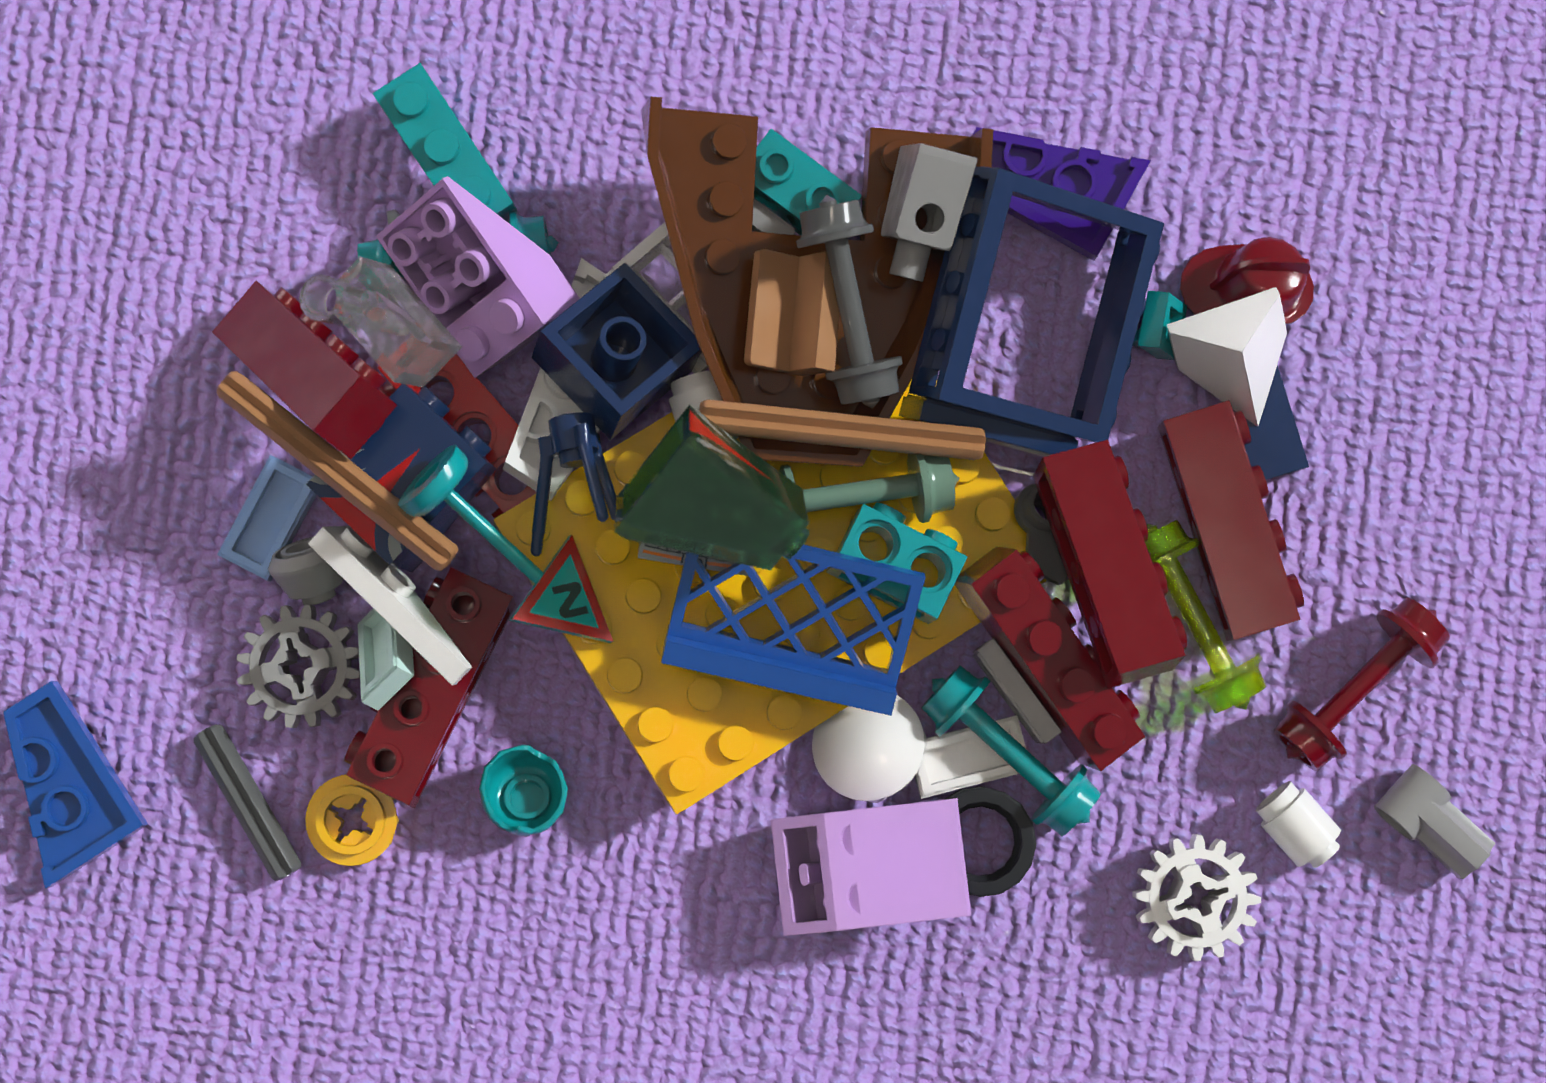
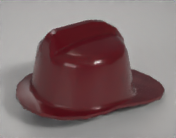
(1242, 270)

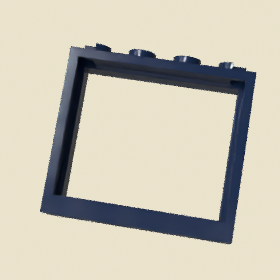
(964, 286)

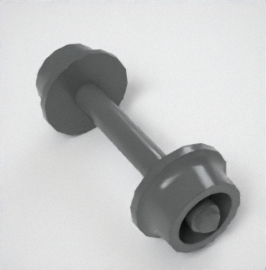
(866, 377)

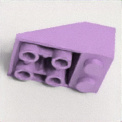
(476, 274)
(870, 867)

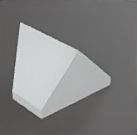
(1233, 350)

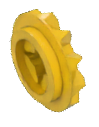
(325, 825)

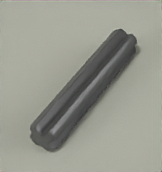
(247, 802)

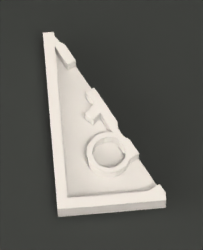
(391, 596)

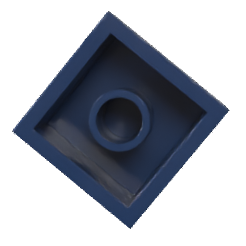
(616, 350)

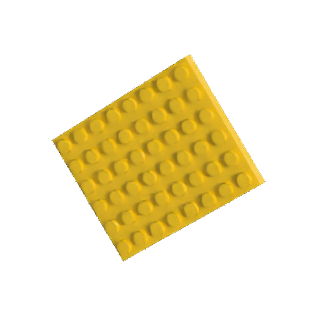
(708, 728)

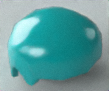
(523, 790)

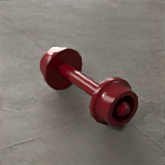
(1412, 633)

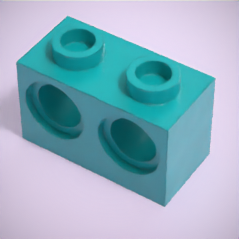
(793, 181)
(903, 547)

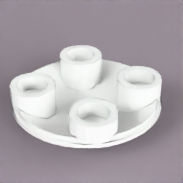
(869, 752)

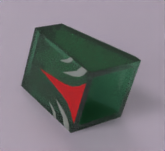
(712, 498)

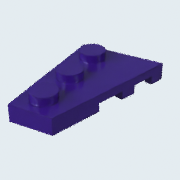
(1074, 170)

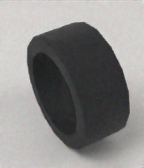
(1023, 835)

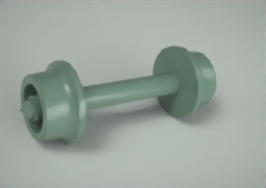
(928, 483)

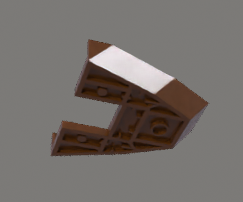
(706, 195)

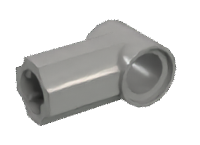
(1423, 812)

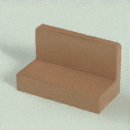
(792, 314)

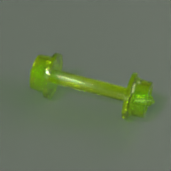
(1231, 682)

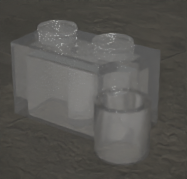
(384, 319)

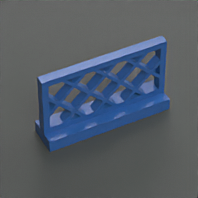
(794, 667)

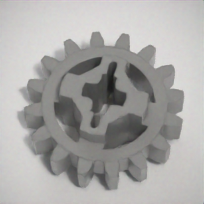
(292, 641)

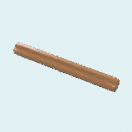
(845, 430)
(336, 470)

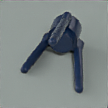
(576, 445)

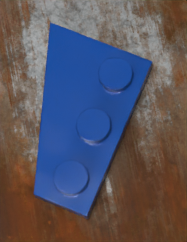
(69, 784)

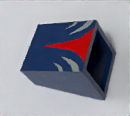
(394, 458)

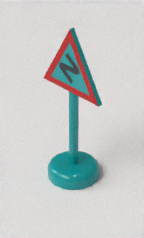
(561, 593)

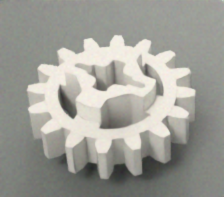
(1206, 920)

